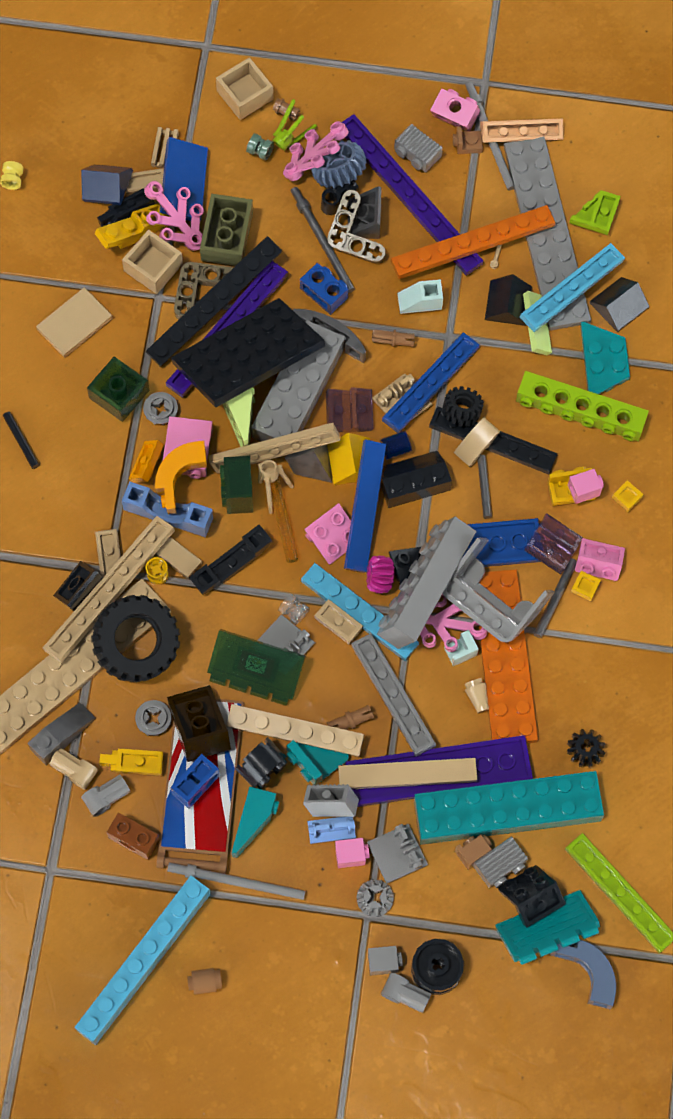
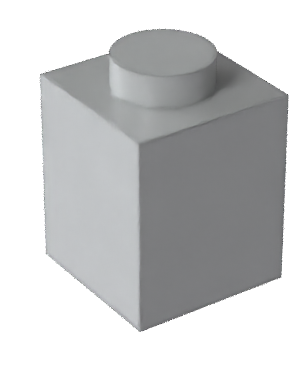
(384, 960)

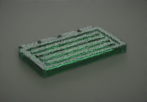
(255, 665)

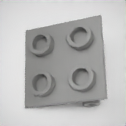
(287, 636)
(397, 853)

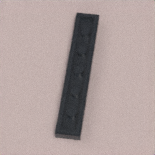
(503, 444)

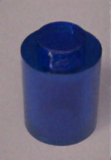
(396, 445)

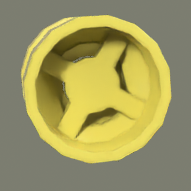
(11, 177)

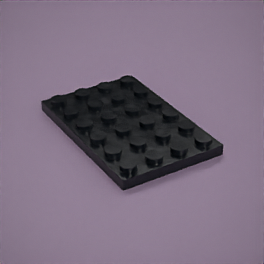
(247, 352)

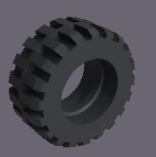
(163, 625)

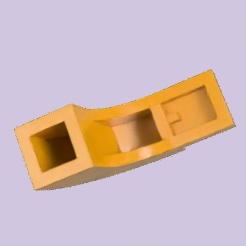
(181, 459)

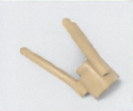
(269, 473)

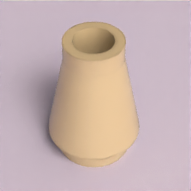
(477, 694)

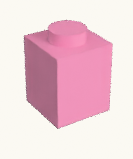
(585, 486)
(351, 852)

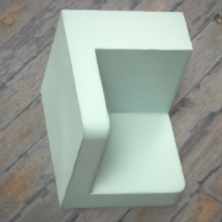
(466, 649)

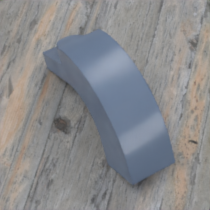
(598, 968)

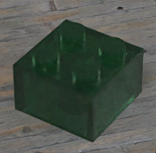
(118, 389)
(236, 485)

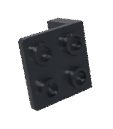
(533, 895)

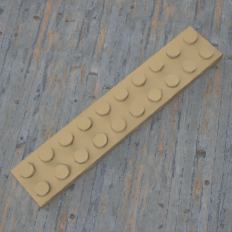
(54, 682)

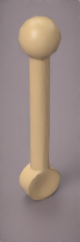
(494, 263)

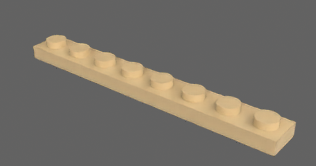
(108, 589)

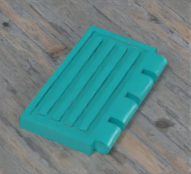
(556, 928)

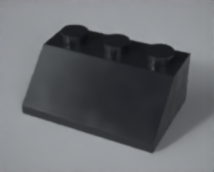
(415, 479)

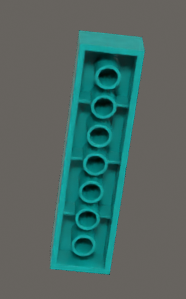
(508, 807)

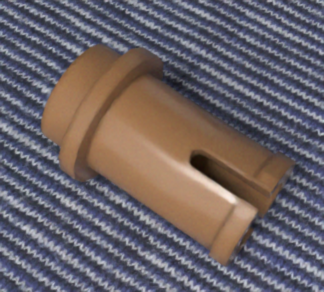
(281, 106)

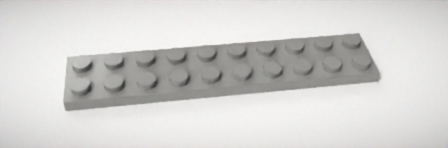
(550, 248)

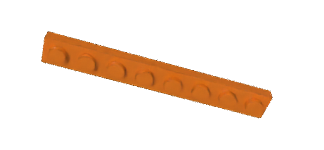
(472, 242)

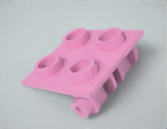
(330, 533)

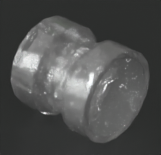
(293, 609)

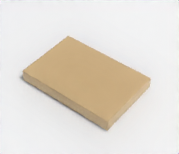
(74, 322)

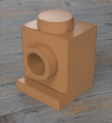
(473, 850)

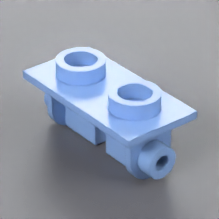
(331, 829)

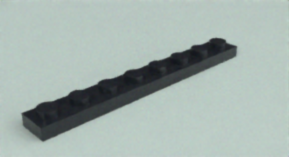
(213, 301)

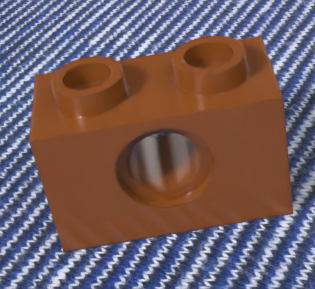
(133, 836)

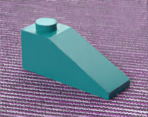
(255, 816)

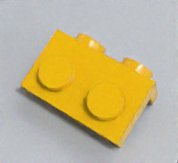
(559, 487)

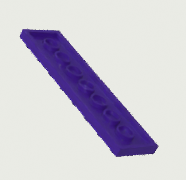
(496, 763)

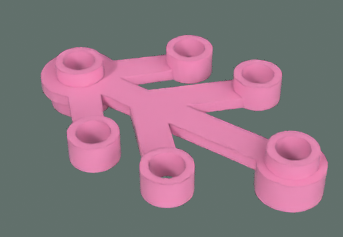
(313, 152)
(177, 217)
(441, 622)

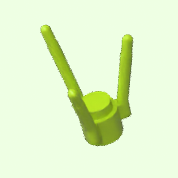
(284, 138)

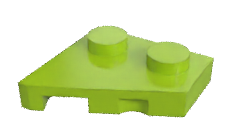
(597, 213)

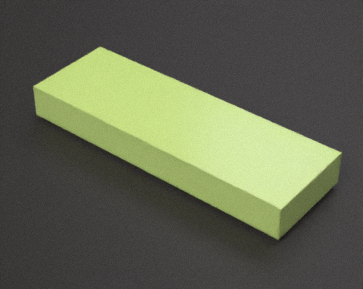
(539, 339)

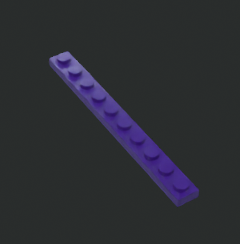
(406, 190)

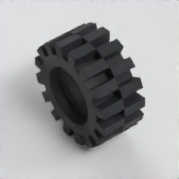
(466, 398)

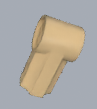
(78, 771)

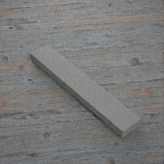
(393, 695)

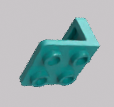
(314, 762)

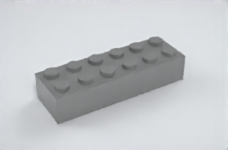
(298, 389)
(426, 582)

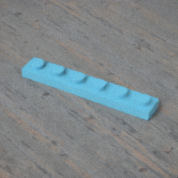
(572, 287)
(330, 588)

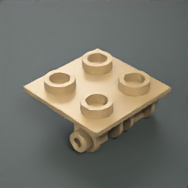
(392, 393)

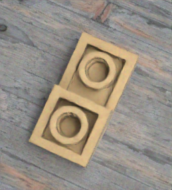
(476, 441)

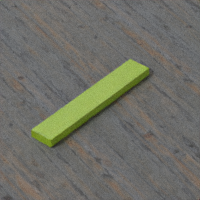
(620, 893)

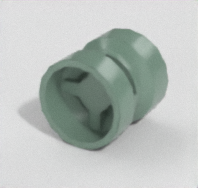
(260, 146)

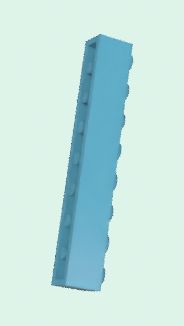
(142, 960)

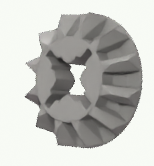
(156, 400)
(153, 707)
(373, 908)

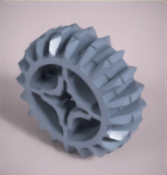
(341, 166)

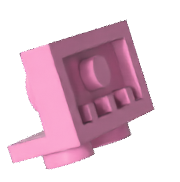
(600, 559)

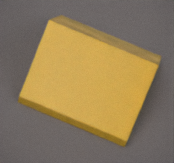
(345, 458)

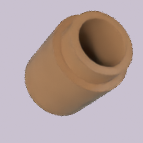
(204, 981)

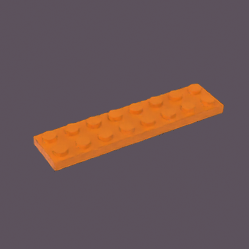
(507, 669)

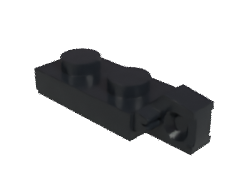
(129, 204)

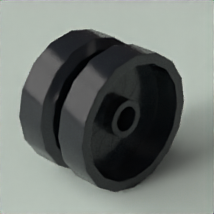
(440, 953)

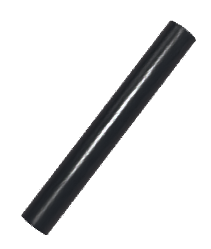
(21, 440)

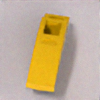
(130, 229)

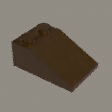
(199, 723)

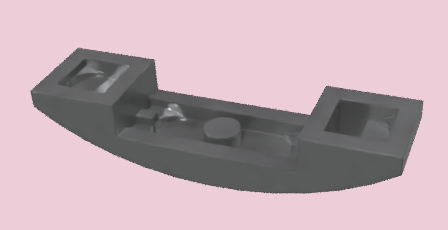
(352, 344)

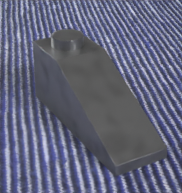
(60, 732)

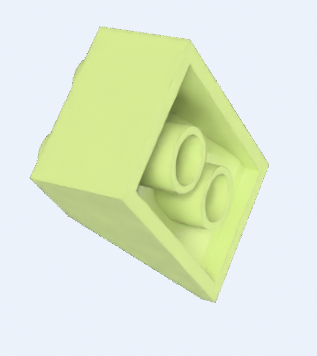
(240, 414)

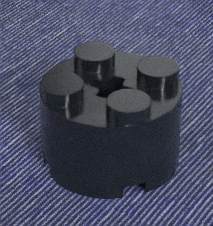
(262, 763)

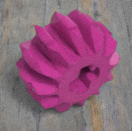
(380, 574)

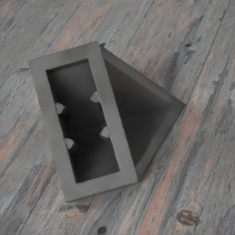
(311, 463)

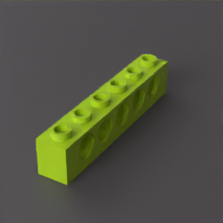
(591, 401)

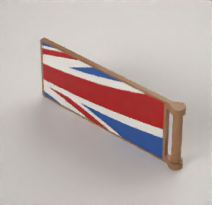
(208, 822)

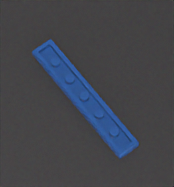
(430, 382)
(365, 506)

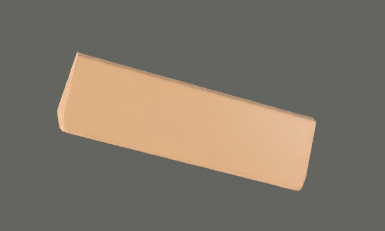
(521, 130)

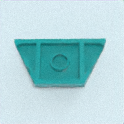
(603, 358)

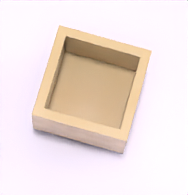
(244, 88)
(152, 261)

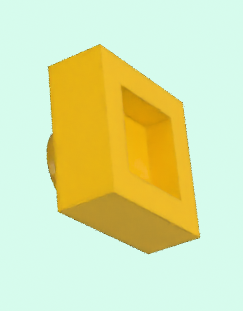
(627, 496)
(585, 585)

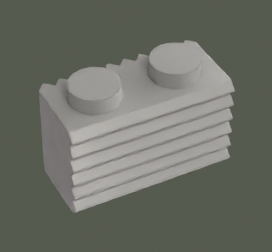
(417, 148)
(331, 800)
(500, 863)

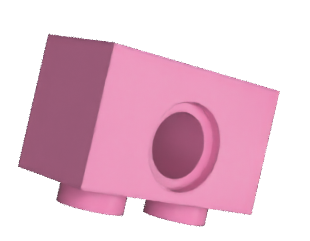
(446, 101)

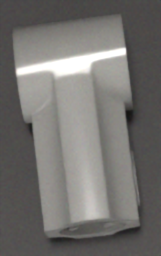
(100, 798)
(401, 991)

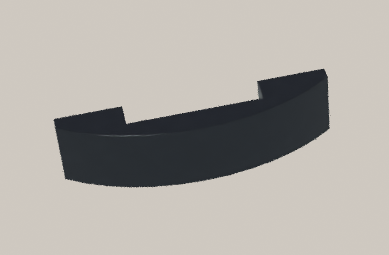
(232, 561)

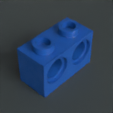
(320, 291)
(195, 781)

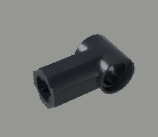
(335, 195)

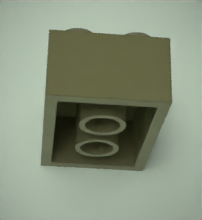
(226, 229)

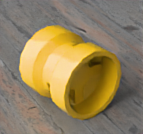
(154, 567)

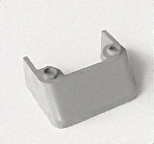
(484, 606)

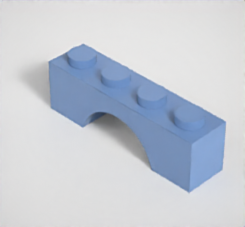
(146, 503)

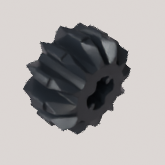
(592, 742)

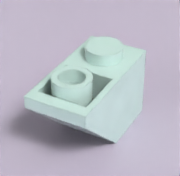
(421, 297)

